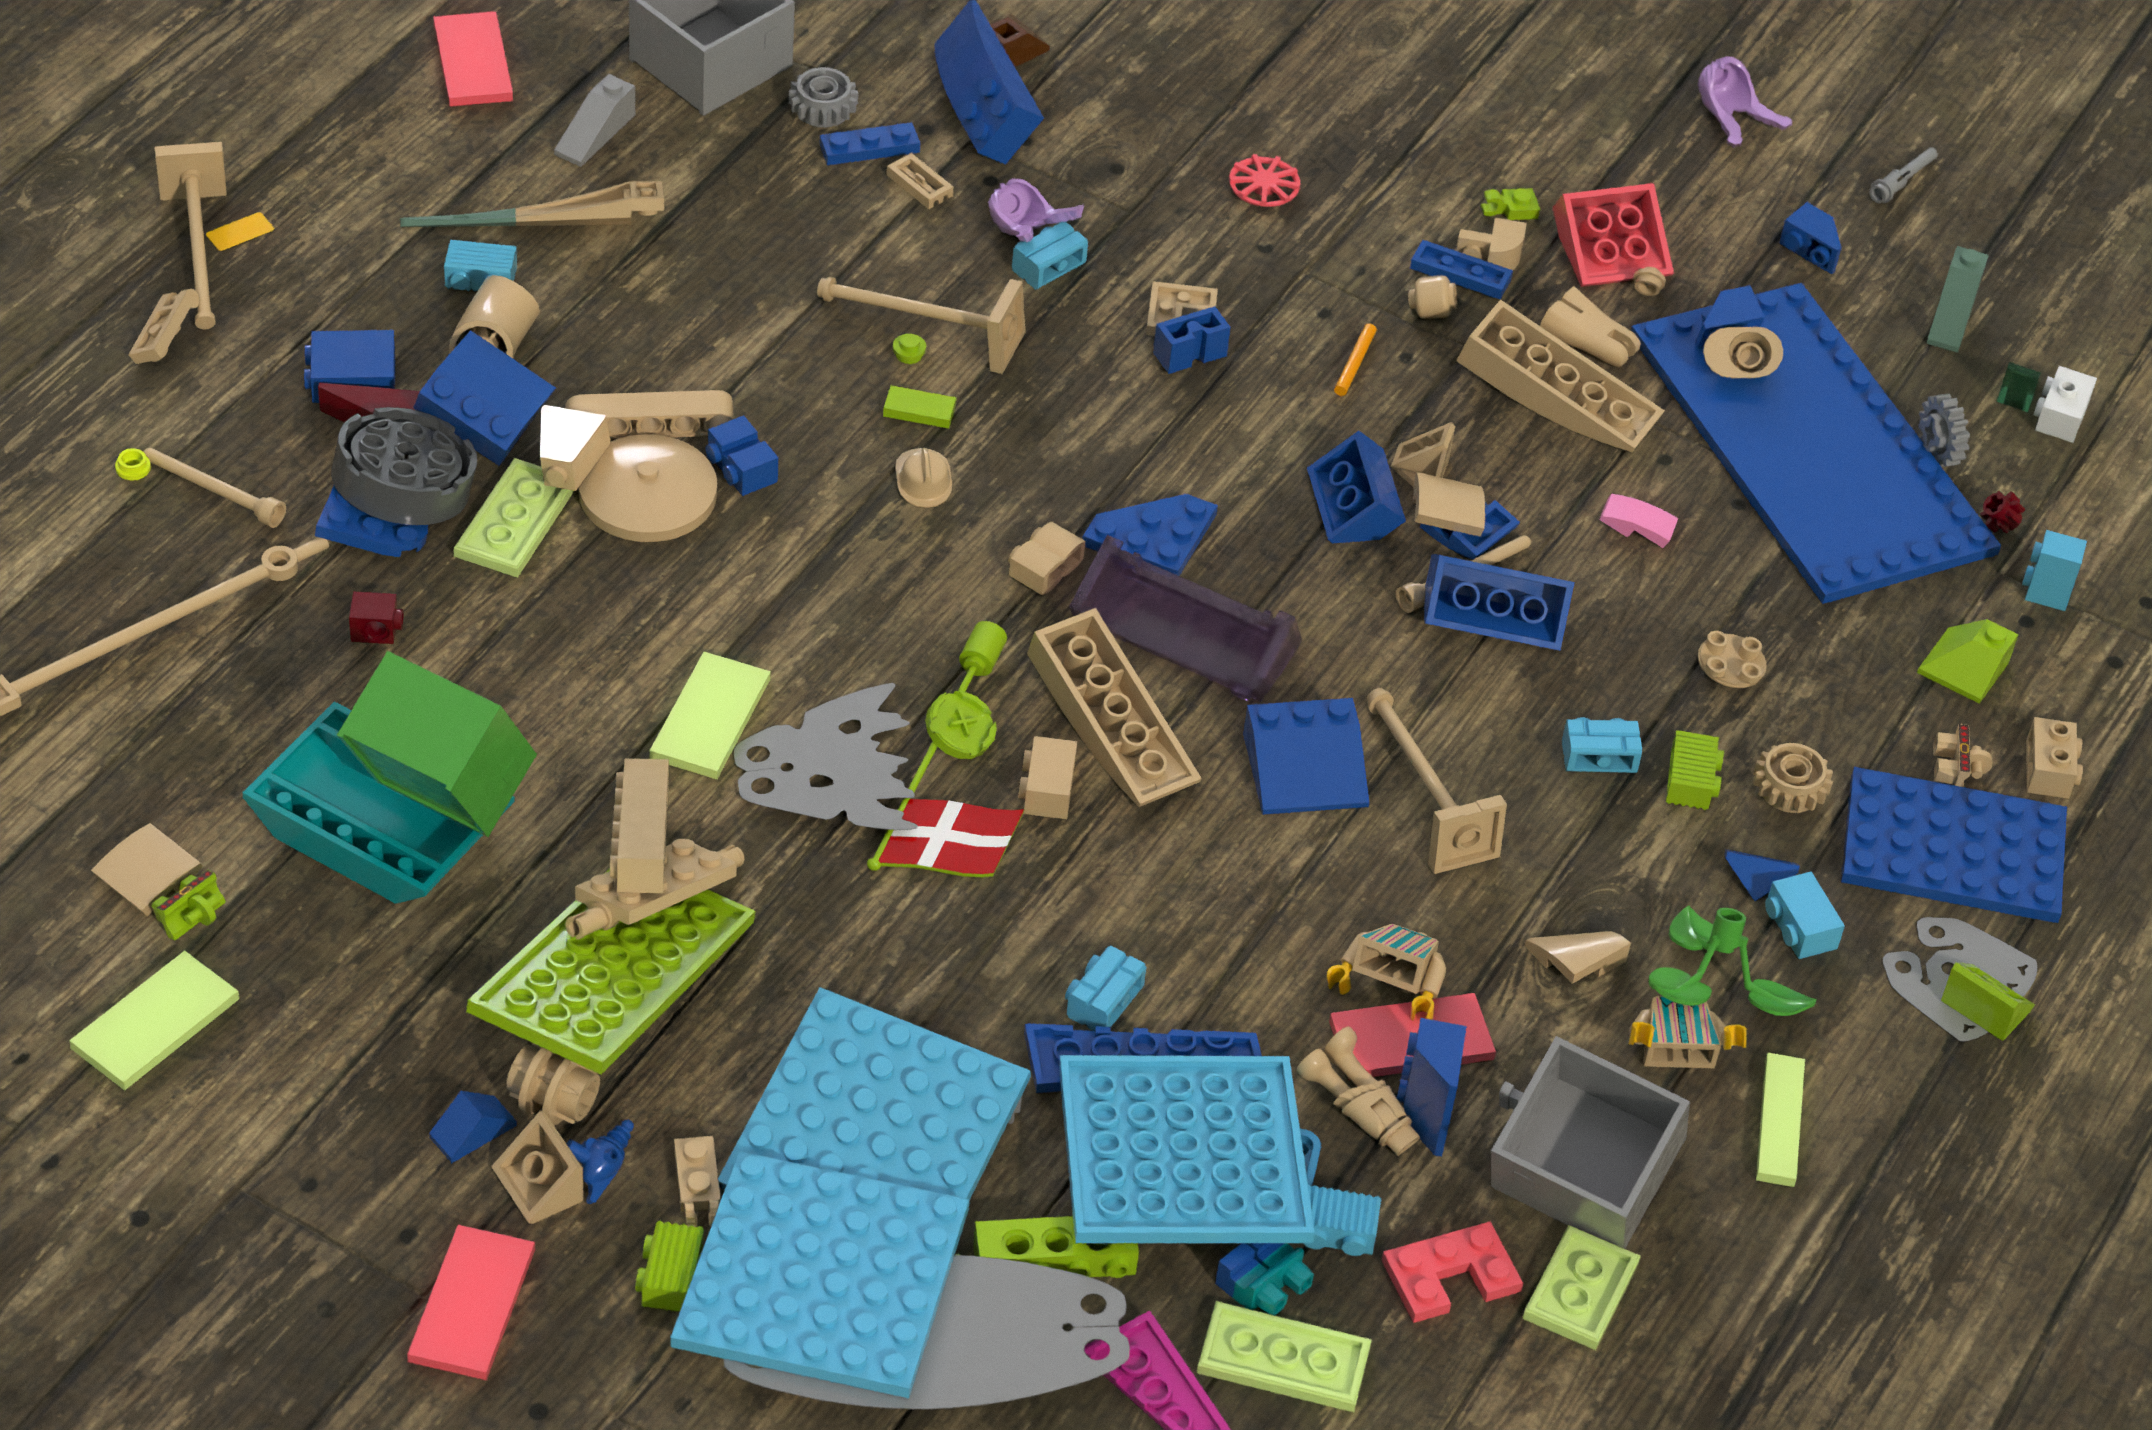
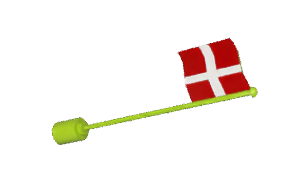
(953, 834)

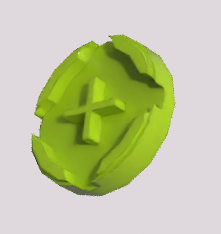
(960, 725)

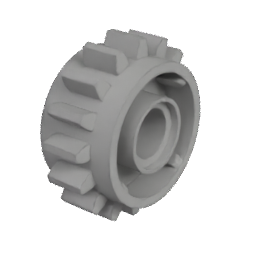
(823, 97)

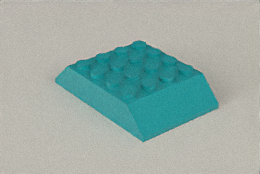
(340, 816)

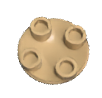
(1732, 659)

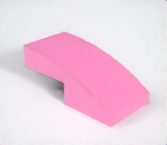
(1630, 514)

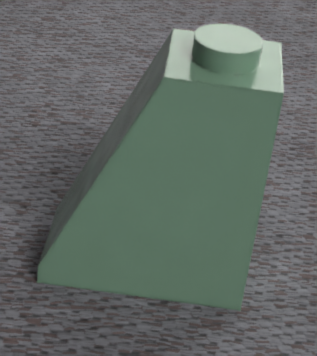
(1957, 299)

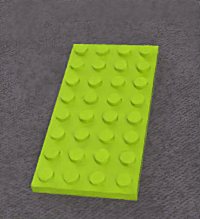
(608, 987)

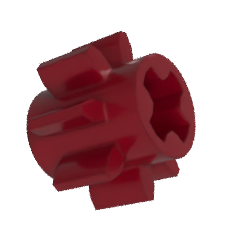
(2002, 512)

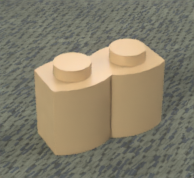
(1046, 557)

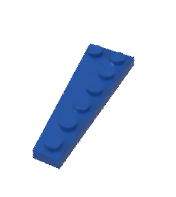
(1049, 1041)

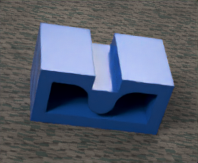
(1191, 337)
(742, 456)

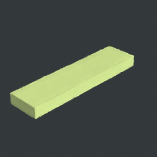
(1780, 1120)

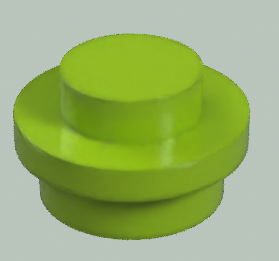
(909, 348)

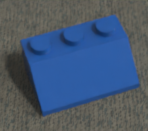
(1356, 491)
(1432, 1079)

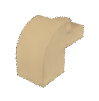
(1500, 247)

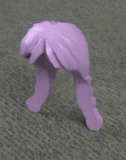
(1728, 88)
(1021, 209)

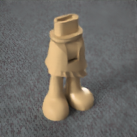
(1370, 1103)

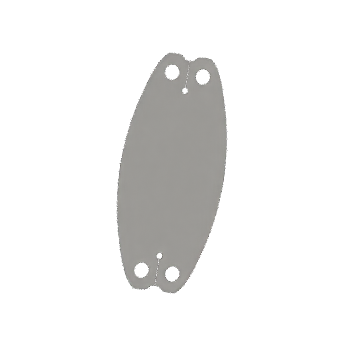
(990, 1340)

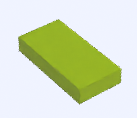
(919, 407)

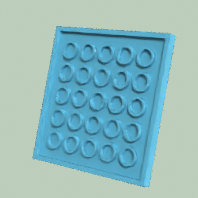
(882, 1101)
(1184, 1150)
(821, 1274)

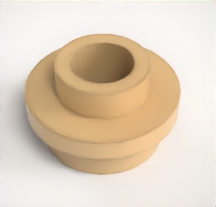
(1649, 281)

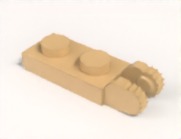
(697, 1177)

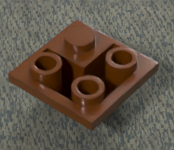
(1018, 40)

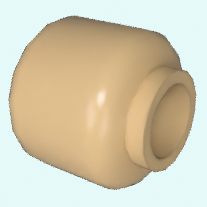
(1433, 297)

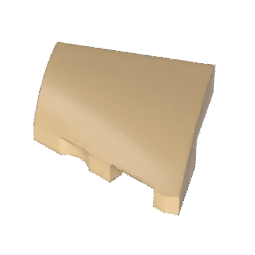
(1580, 953)

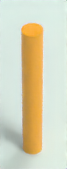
(1355, 359)

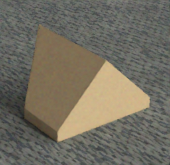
(1425, 454)

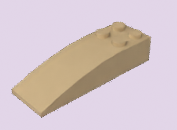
(1556, 380)
(1111, 708)

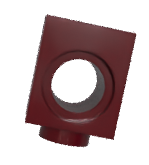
(374, 617)

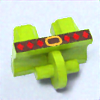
(190, 905)

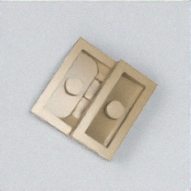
(1449, 504)
(146, 867)

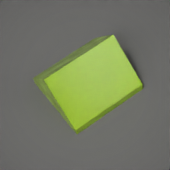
(1985, 1000)

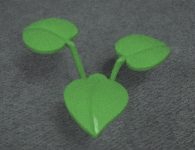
(1723, 936)

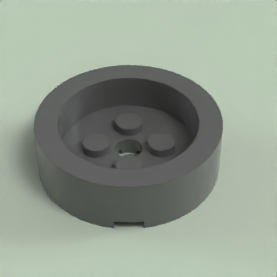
(411, 491)

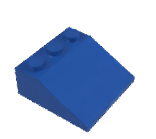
(484, 396)
(1306, 755)

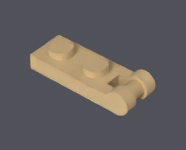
(163, 326)

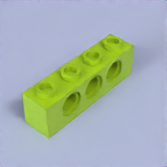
(1039, 1238)

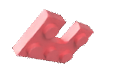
(1420, 1266)

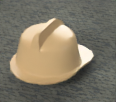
(1743, 352)
(923, 477)

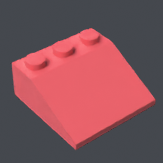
(1612, 233)

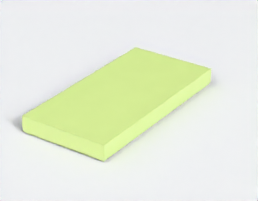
(512, 520)
(710, 715)
(154, 1020)
(1284, 1356)

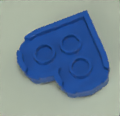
(353, 527)

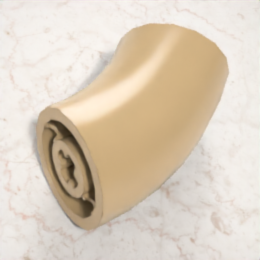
(498, 314)

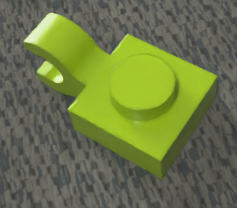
(1515, 203)

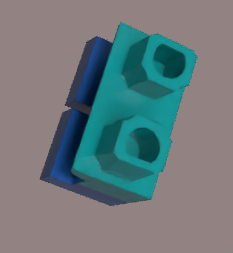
(1258, 1272)

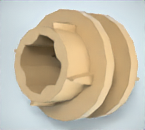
(552, 1082)

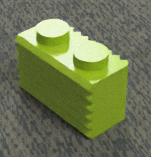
(1693, 770)
(670, 1265)

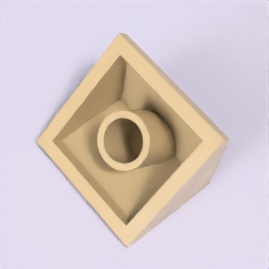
(540, 1171)

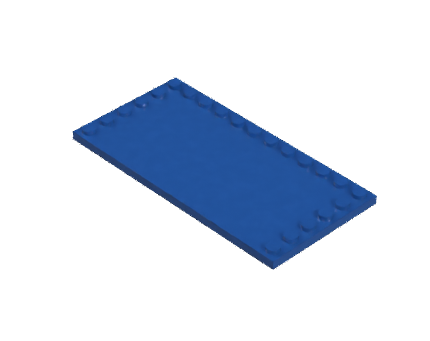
(1821, 453)

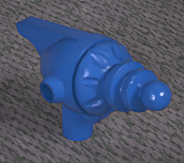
(602, 1158)

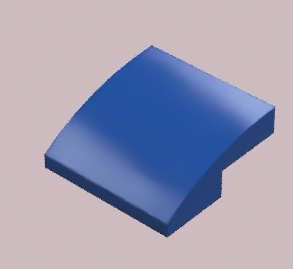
(1497, 525)

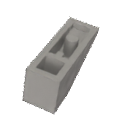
(598, 120)

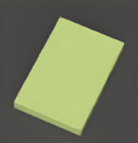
(1581, 1287)

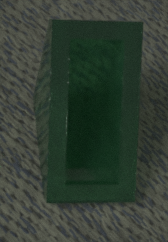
(2019, 387)

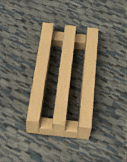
(916, 184)

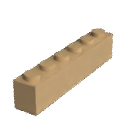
(640, 826)

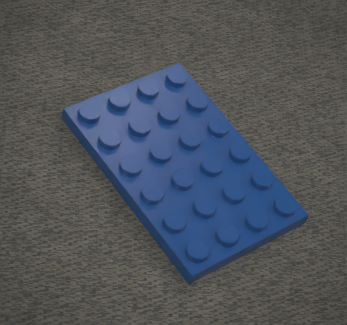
(1955, 845)

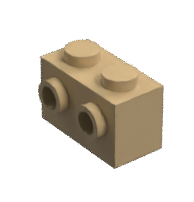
(2053, 757)

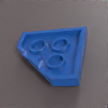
(1159, 530)

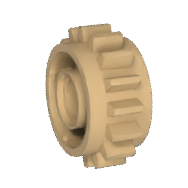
(1792, 777)

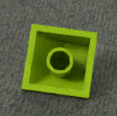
(1970, 658)

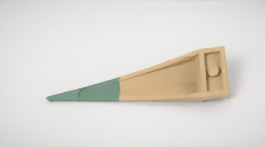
(599, 207)

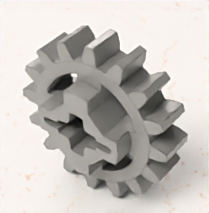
(1944, 429)

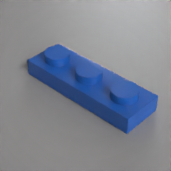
(869, 143)
(1461, 269)

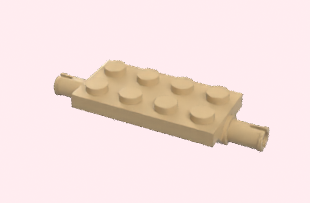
(686, 873)

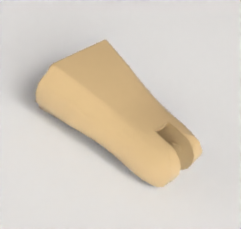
(1588, 328)

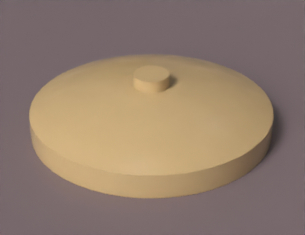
(649, 488)

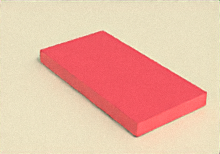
(473, 59)
(1385, 1031)
(471, 1302)

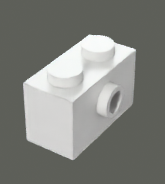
(2064, 403)

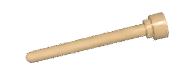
(268, 510)
(1412, 595)

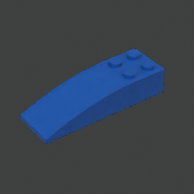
(985, 86)

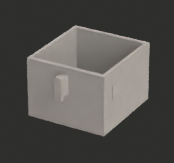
(711, 46)
(1587, 1142)

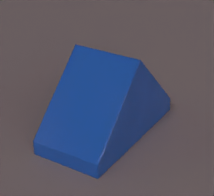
(470, 1123)

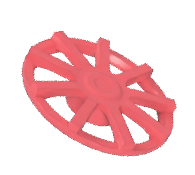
(1264, 181)

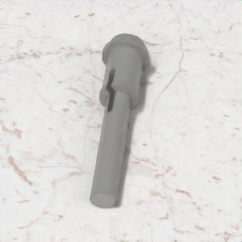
(1883, 189)

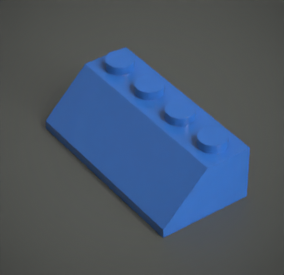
(1497, 601)

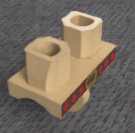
(1962, 761)

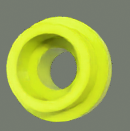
(132, 464)

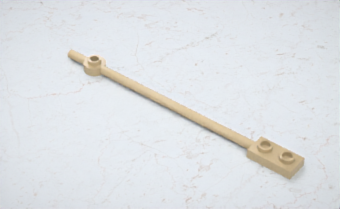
(277, 564)

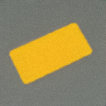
(239, 231)

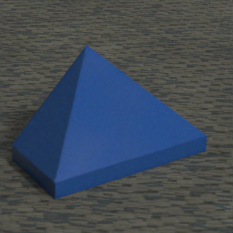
(1759, 871)

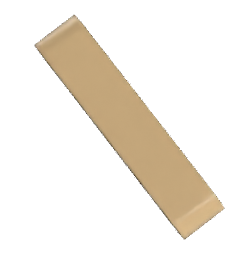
(658, 412)

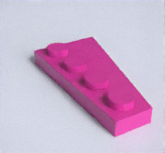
(1159, 1378)

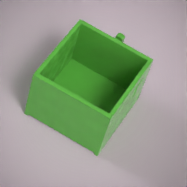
(437, 743)

